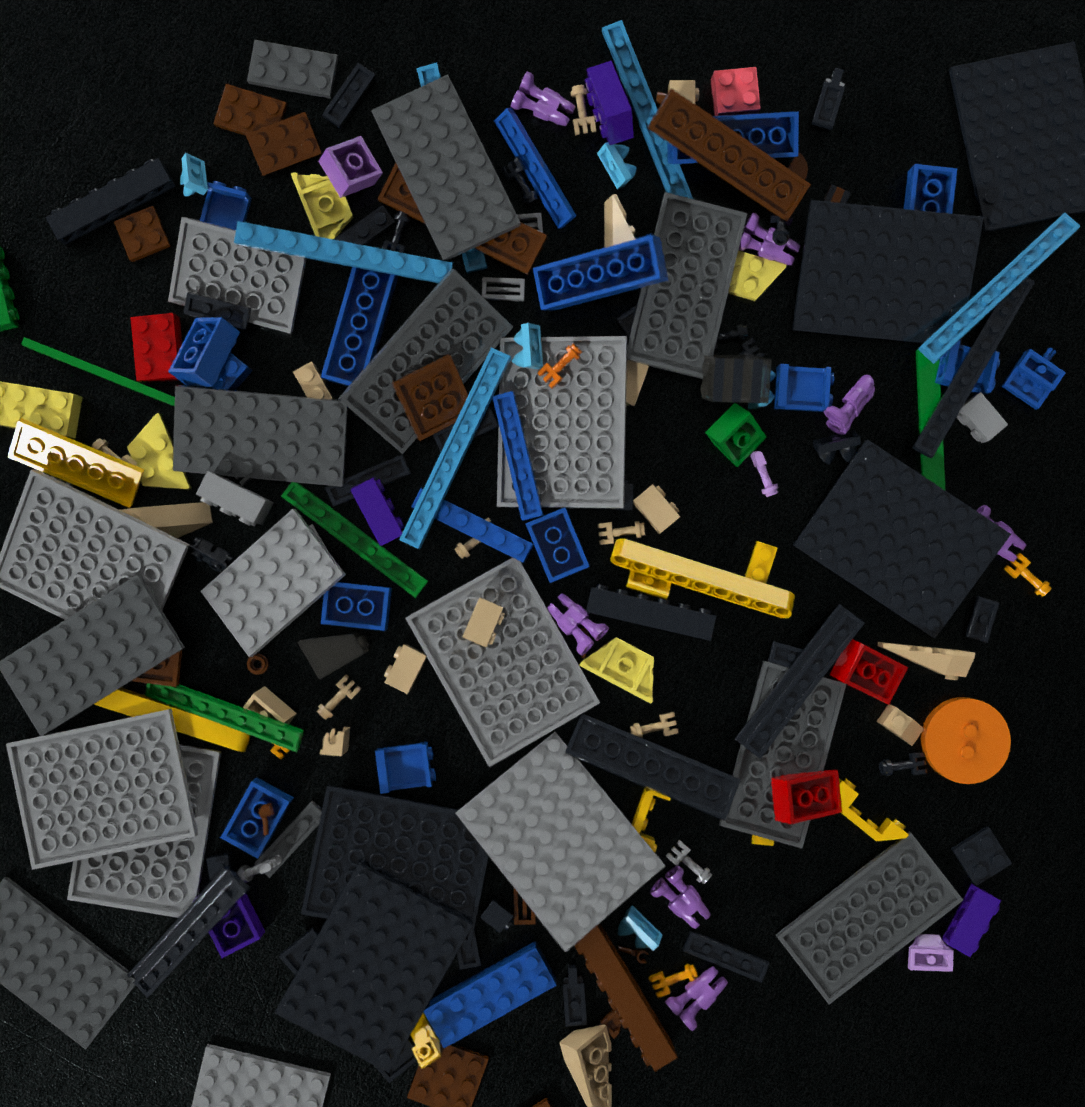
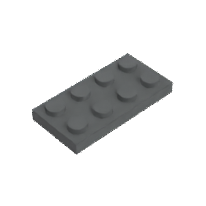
(292, 69)

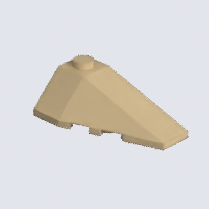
(616, 227)
(174, 519)
(942, 661)
(588, 1061)

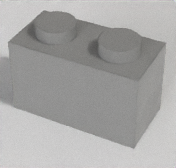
(981, 418)

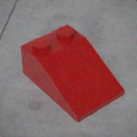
(869, 671)
(806, 796)

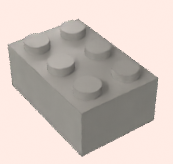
(234, 499)

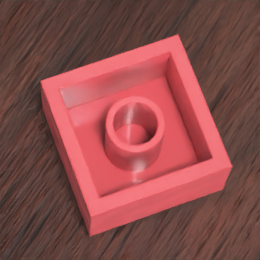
(735, 91)

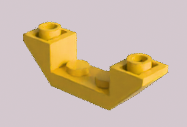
(640, 821)
(888, 829)
(426, 1042)

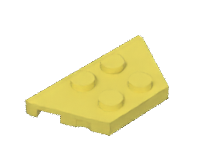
(322, 204)
(753, 275)
(154, 454)
(624, 667)

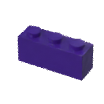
(378, 510)
(971, 920)

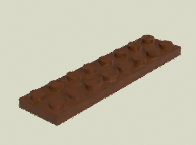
(728, 155)
(515, 248)

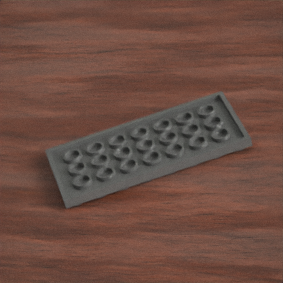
(446, 168)
(682, 317)
(448, 321)
(259, 435)
(90, 655)
(797, 749)
(869, 917)
(57, 967)

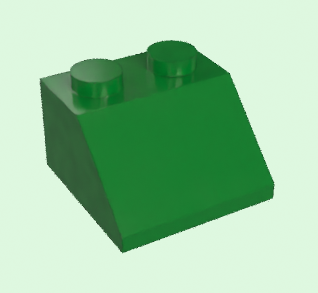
(736, 434)

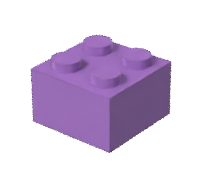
(350, 166)

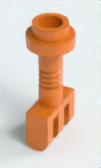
(573, 352)

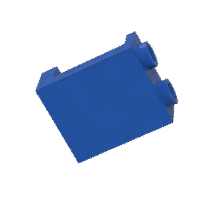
(225, 205)
(951, 361)
(803, 388)
(405, 767)

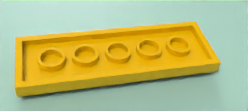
(75, 462)

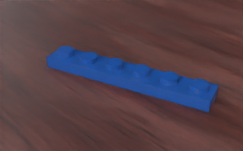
(536, 169)
(518, 456)
(482, 530)

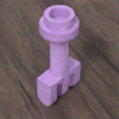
(759, 462)

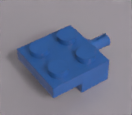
(1033, 377)

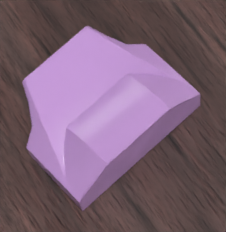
(930, 954)

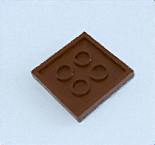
(432, 396)
(449, 1079)

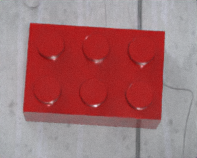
(155, 346)

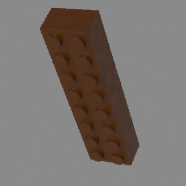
(626, 997)

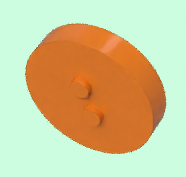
(965, 740)

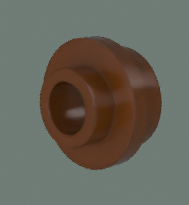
(251, 664)

